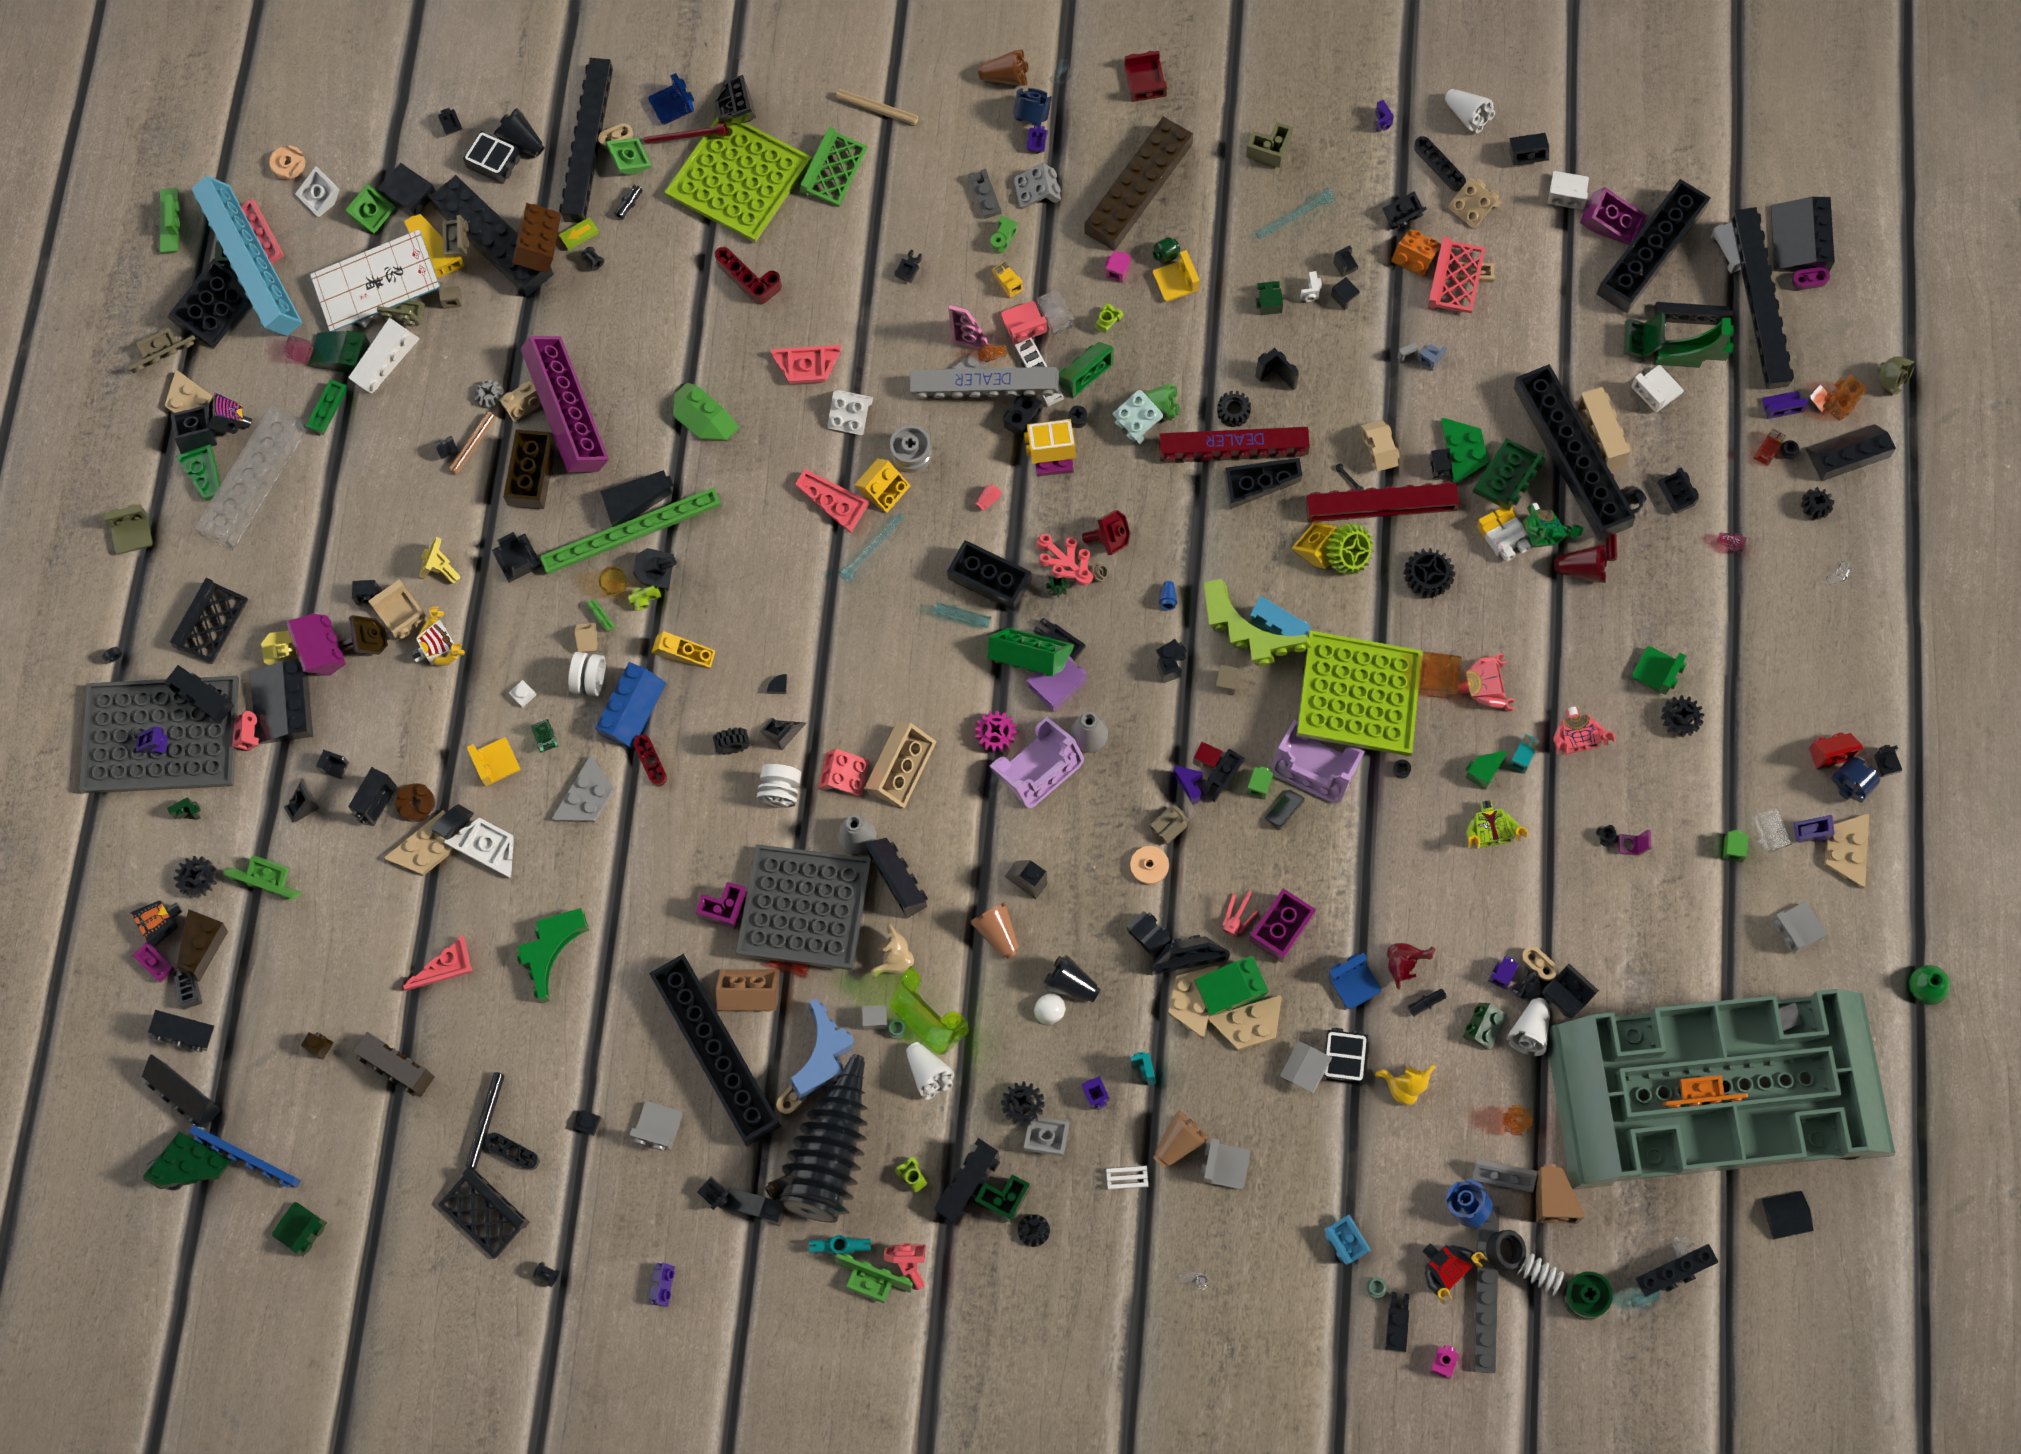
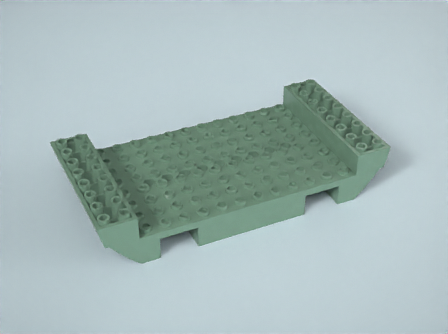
(1617, 1137)

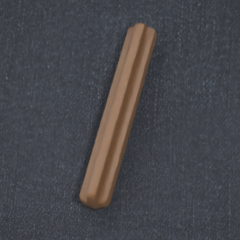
(472, 443)

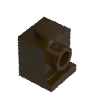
(317, 1044)

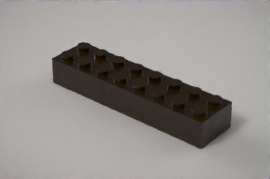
(1138, 183)

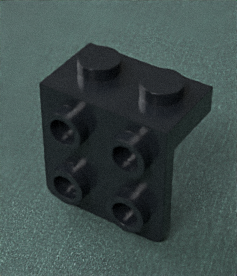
(1277, 362)
(1570, 991)

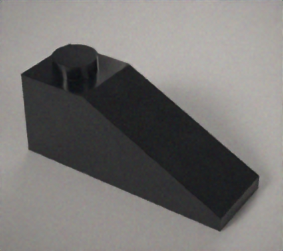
(755, 1206)

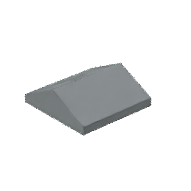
(1306, 1066)
(1047, 1136)

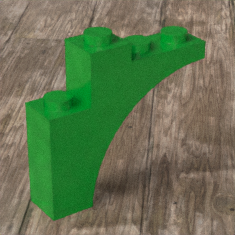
(1694, 350)
(541, 954)

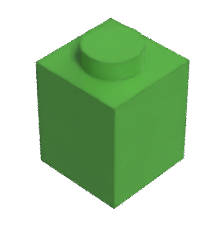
(1260, 782)
(1735, 846)

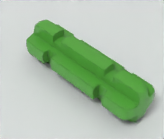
(600, 615)

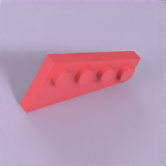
(836, 501)

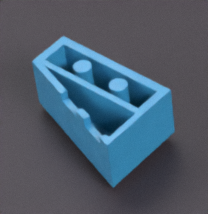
(1277, 621)

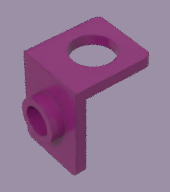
(1640, 843)

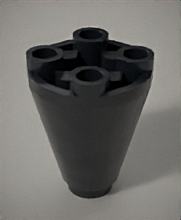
(518, 132)
(1071, 980)

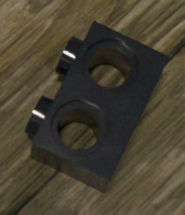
(1026, 416)

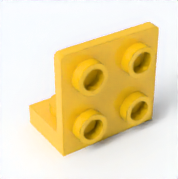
(1177, 278)
(494, 761)

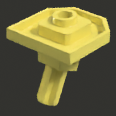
(437, 562)
(278, 648)

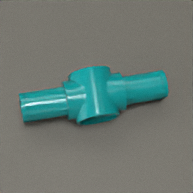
(829, 1245)

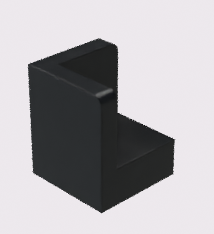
(1344, 261)
(1344, 292)
(1170, 673)
(332, 764)

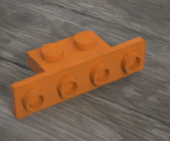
(1702, 1090)

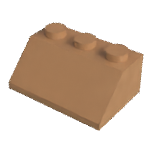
(747, 989)

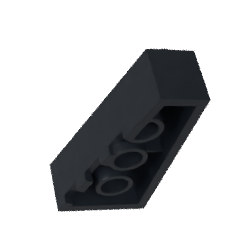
(968, 1182)

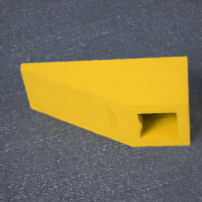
(682, 650)

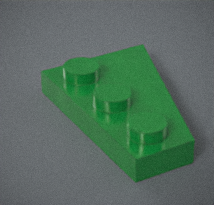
(202, 470)

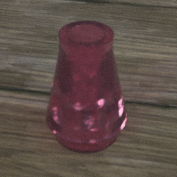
(1733, 541)

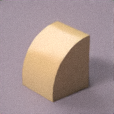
(586, 637)

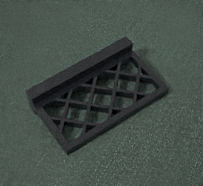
(193, 616)
(491, 1197)

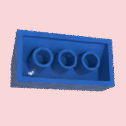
(630, 705)

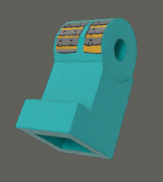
(1524, 753)

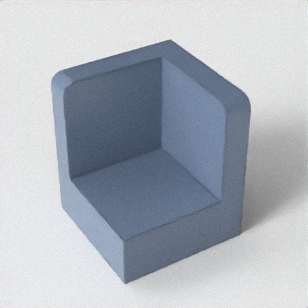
(1431, 356)

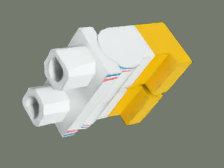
(1504, 533)

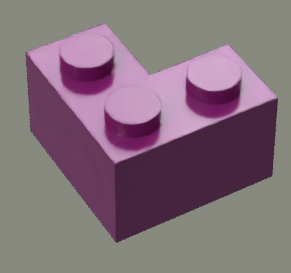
(724, 910)

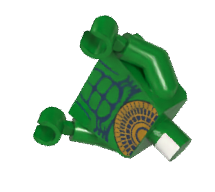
(1546, 529)

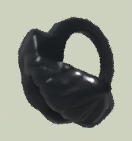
(1636, 492)
(1529, 987)

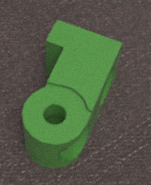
(1004, 235)

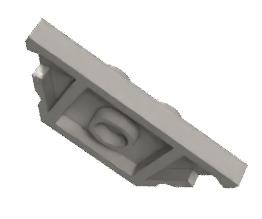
(586, 796)

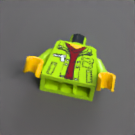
(1493, 828)

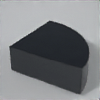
(778, 685)

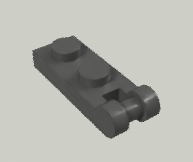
(985, 194)

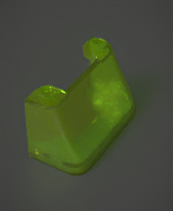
(936, 1032)

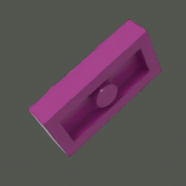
(1054, 467)
(153, 962)

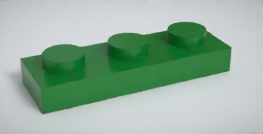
(326, 407)

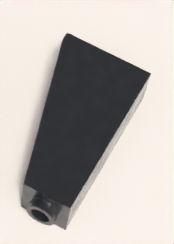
(635, 497)

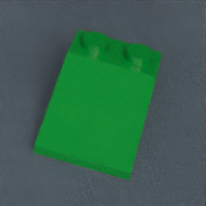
(1231, 986)

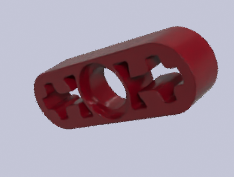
(660, 770)

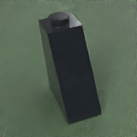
(1028, 877)

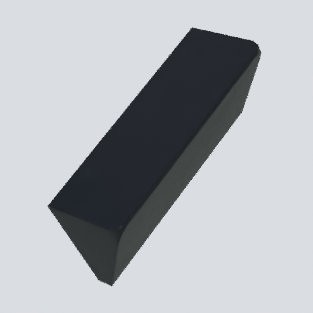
(1284, 809)

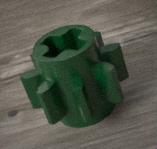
(1058, 590)

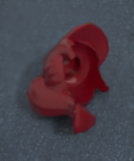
(1403, 960)

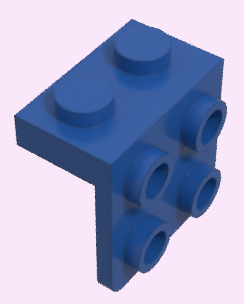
(1354, 981)

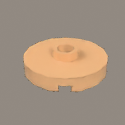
(285, 155)
(1153, 874)

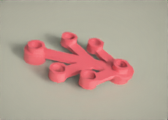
(1080, 574)

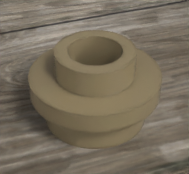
(1099, 572)

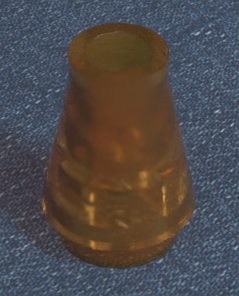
(991, 352)

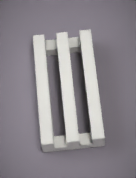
(1129, 1177)

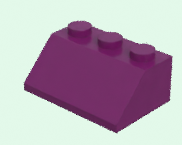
(316, 644)

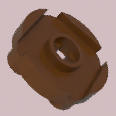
(423, 808)

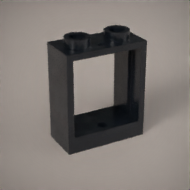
(372, 797)

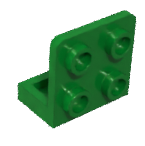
(1659, 670)

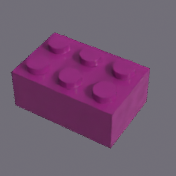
(1282, 925)

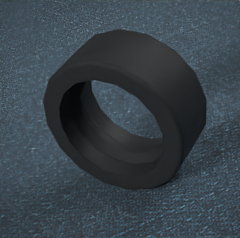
(1493, 1250)

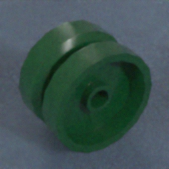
(1600, 1295)

